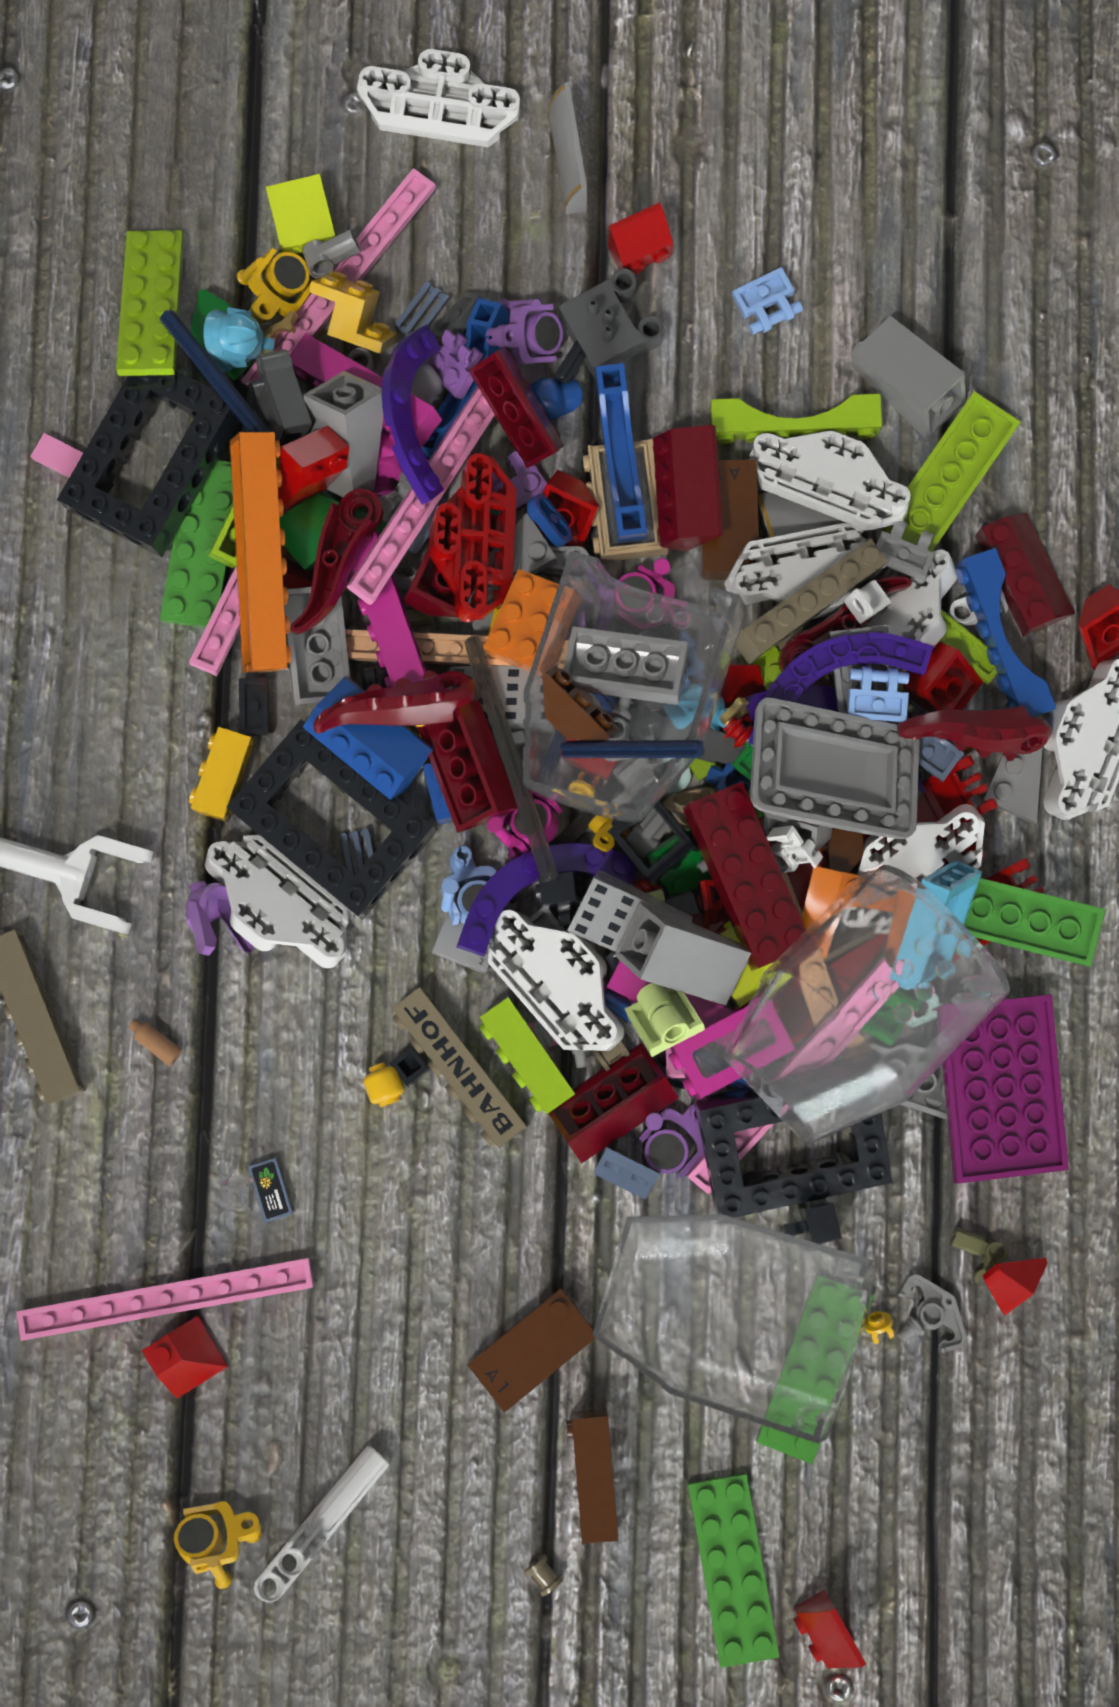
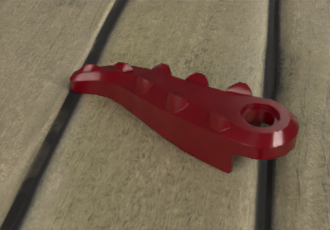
(338, 552)
(840, 620)
(402, 705)
(988, 731)

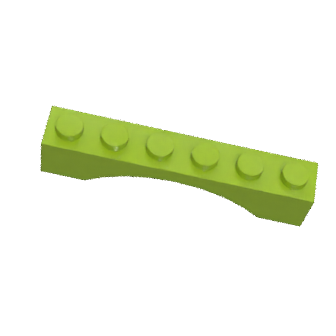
(736, 420)

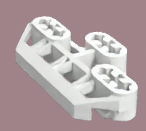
(435, 93)
(817, 463)
(791, 571)
(917, 610)
(1081, 744)
(922, 852)
(276, 907)
(563, 979)

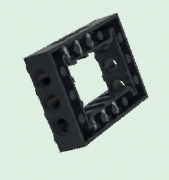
(183, 477)
(385, 865)
(789, 1185)

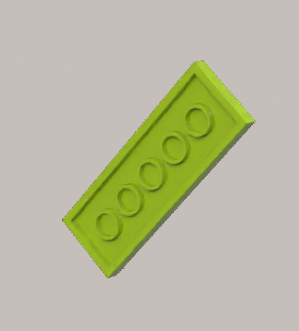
(148, 290)
(956, 468)

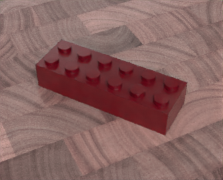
(745, 873)

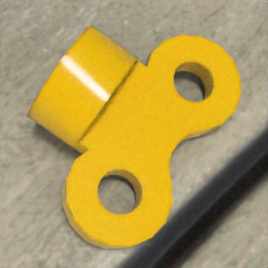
(600, 826)

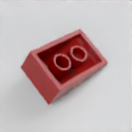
(311, 465)
(827, 1632)

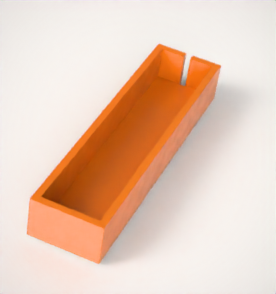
(259, 551)

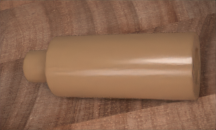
(155, 1042)

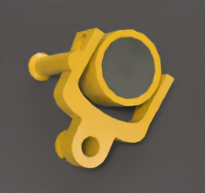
(282, 279)
(201, 1540)

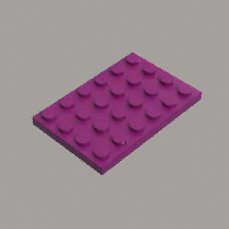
(1007, 1095)

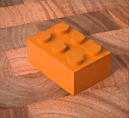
(521, 620)

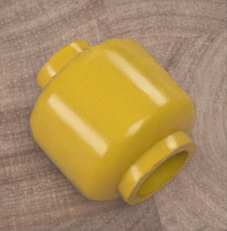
(383, 1085)

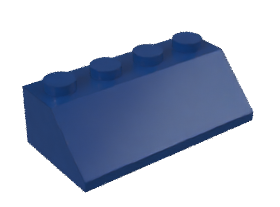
(379, 753)

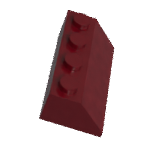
(516, 407)
(687, 487)
(1030, 579)
(430, 591)
(469, 768)
(613, 1103)

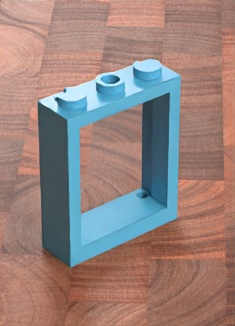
(955, 887)

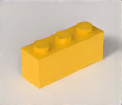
(221, 773)

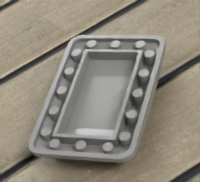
(834, 769)

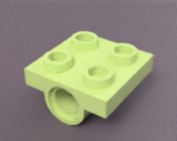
(663, 1018)

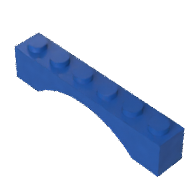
(483, 316)
(620, 453)
(983, 581)

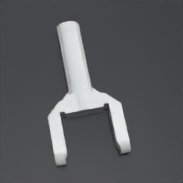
(72, 872)
(324, 1521)

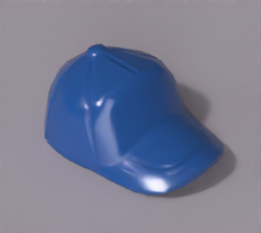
(556, 397)

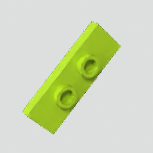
(970, 647)

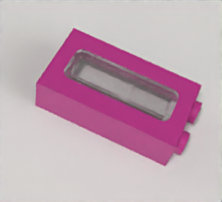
(703, 1059)

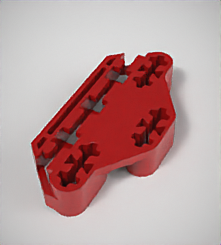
(471, 534)

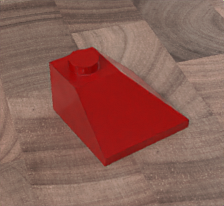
(573, 503)
(1101, 625)
(185, 1357)

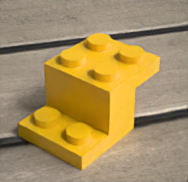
(353, 312)

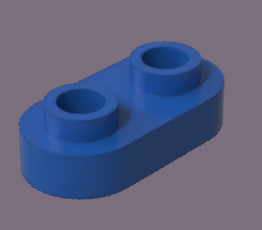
(549, 520)

